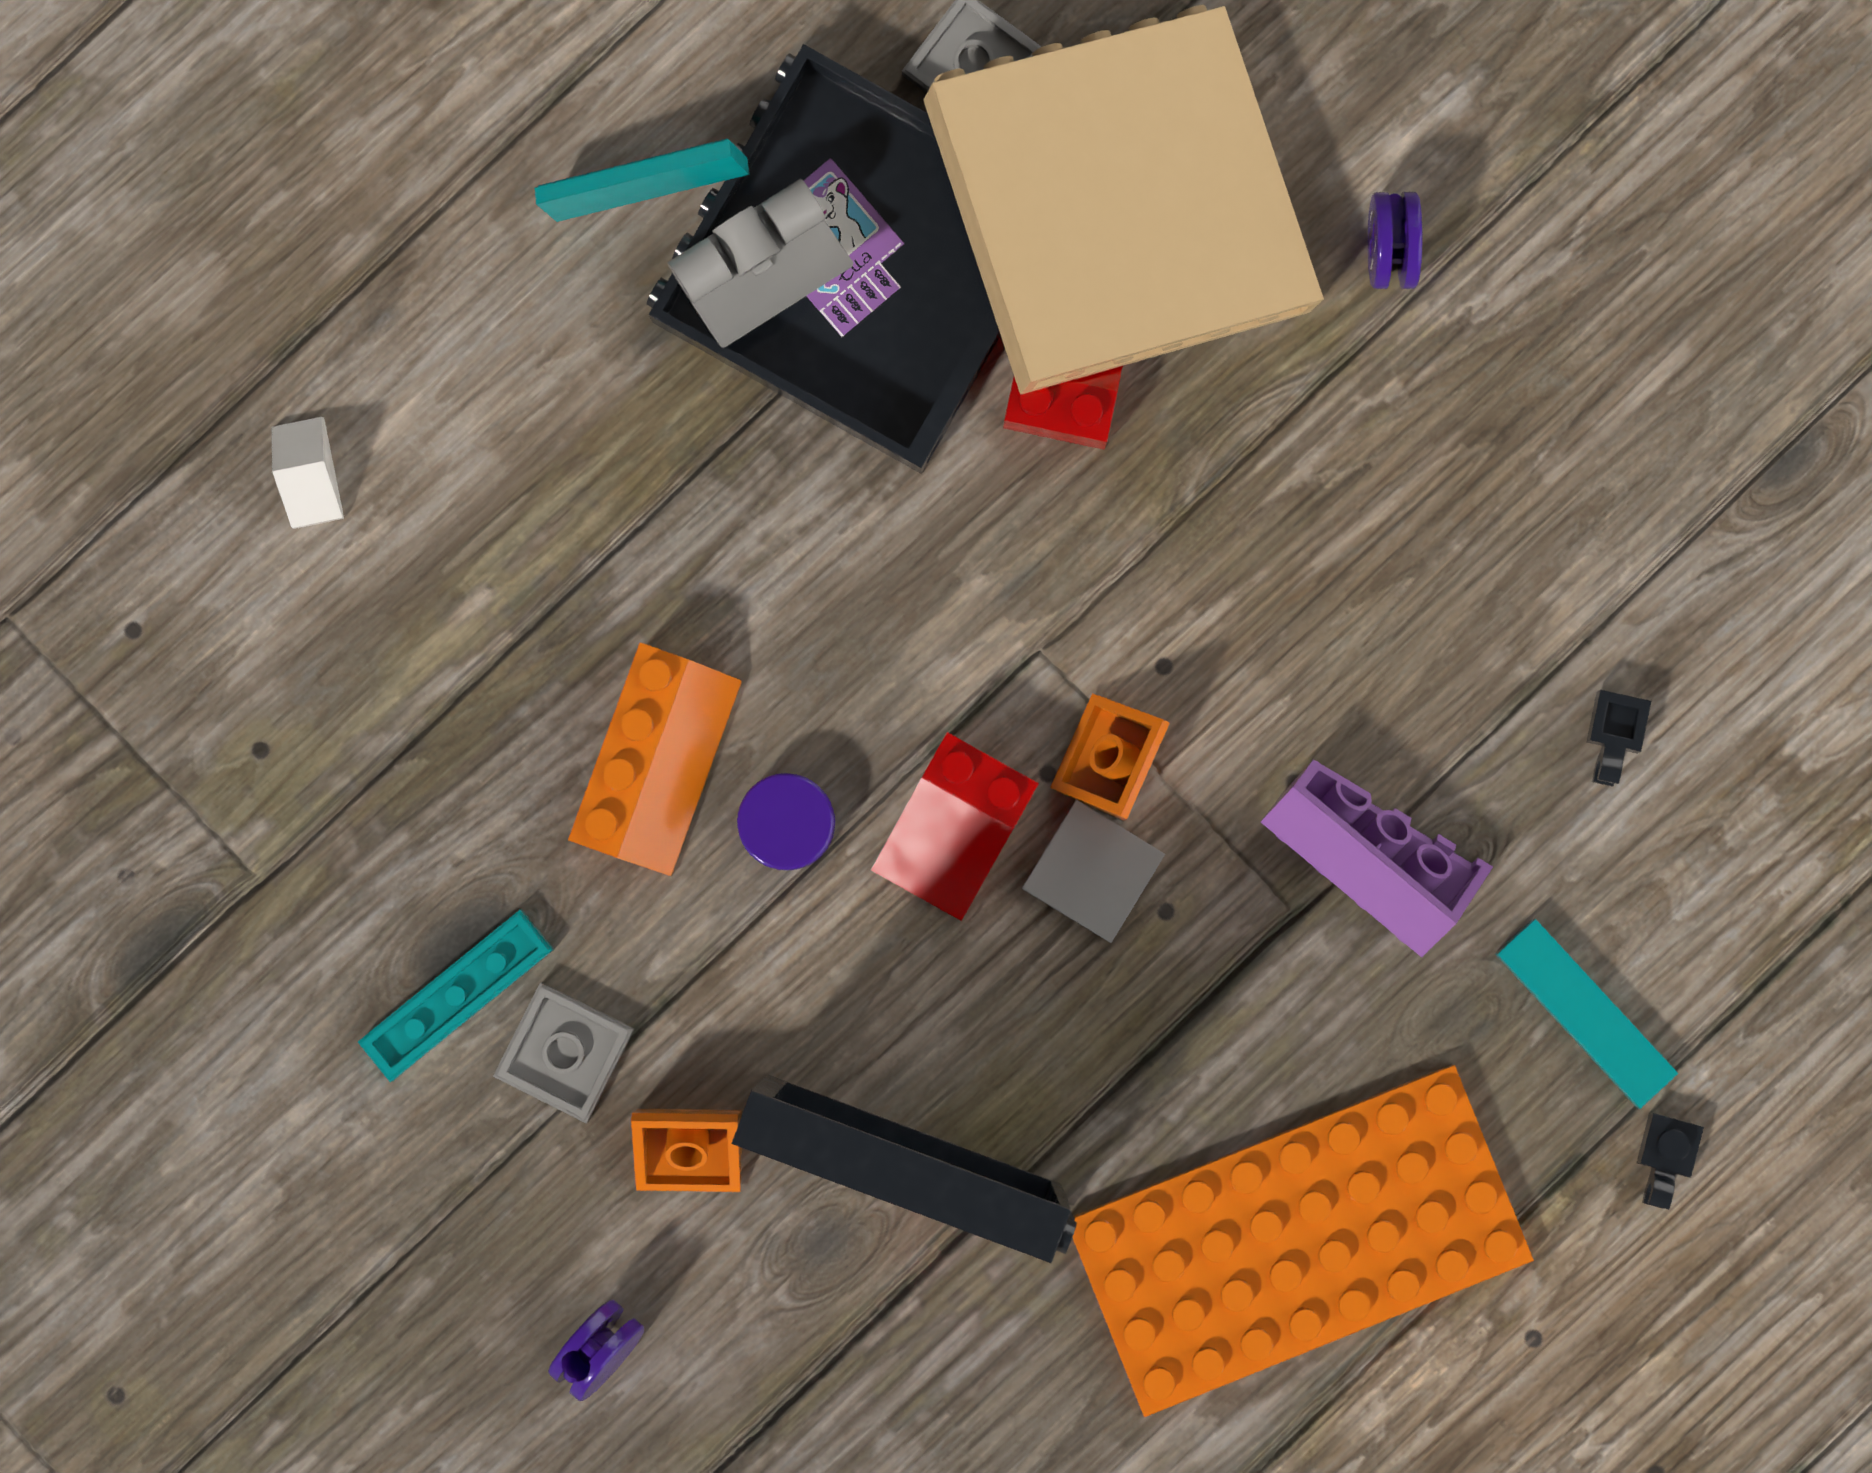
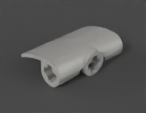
(760, 263)

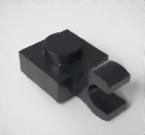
(1617, 726)
(1669, 1150)

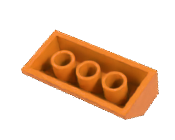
(655, 759)

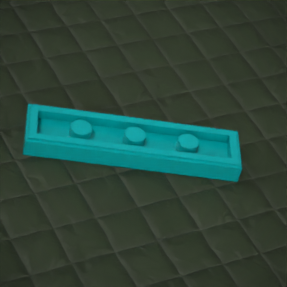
(642, 180)
(455, 995)
(1586, 1013)

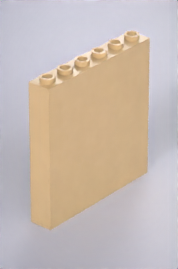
(1121, 197)

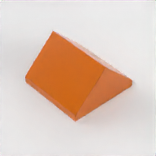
(1109, 756)
(686, 1150)

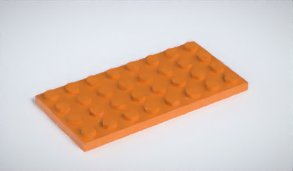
(1299, 1240)

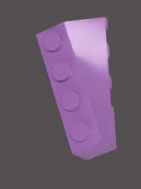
(1376, 857)

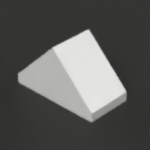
(305, 473)

